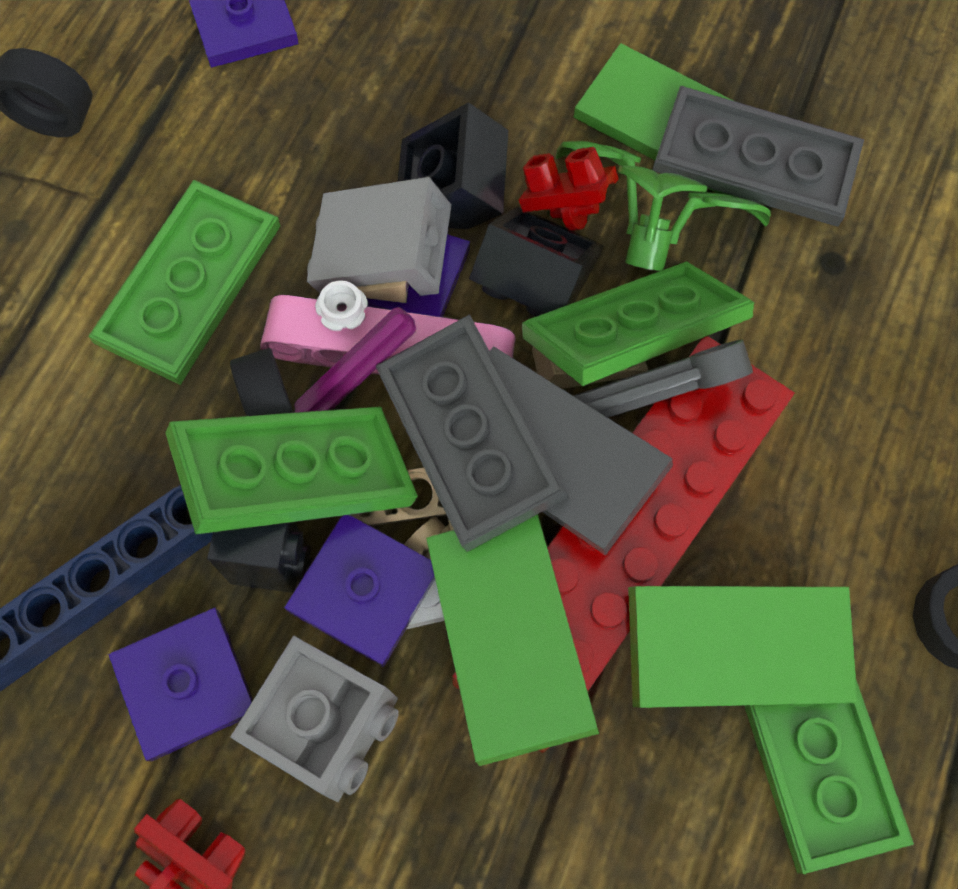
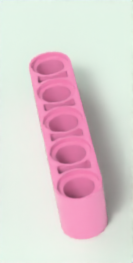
(298, 335)

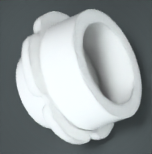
(341, 293)

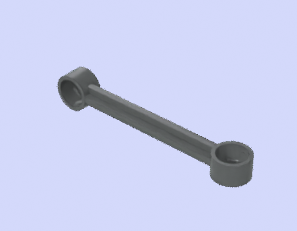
(699, 371)

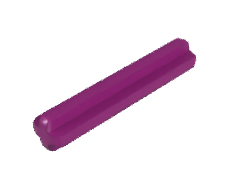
(358, 362)

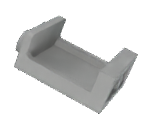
(382, 236)

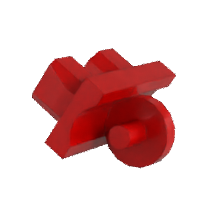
(567, 194)
(166, 844)

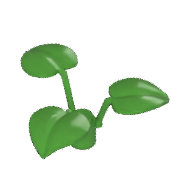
(651, 235)

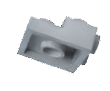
(317, 719)

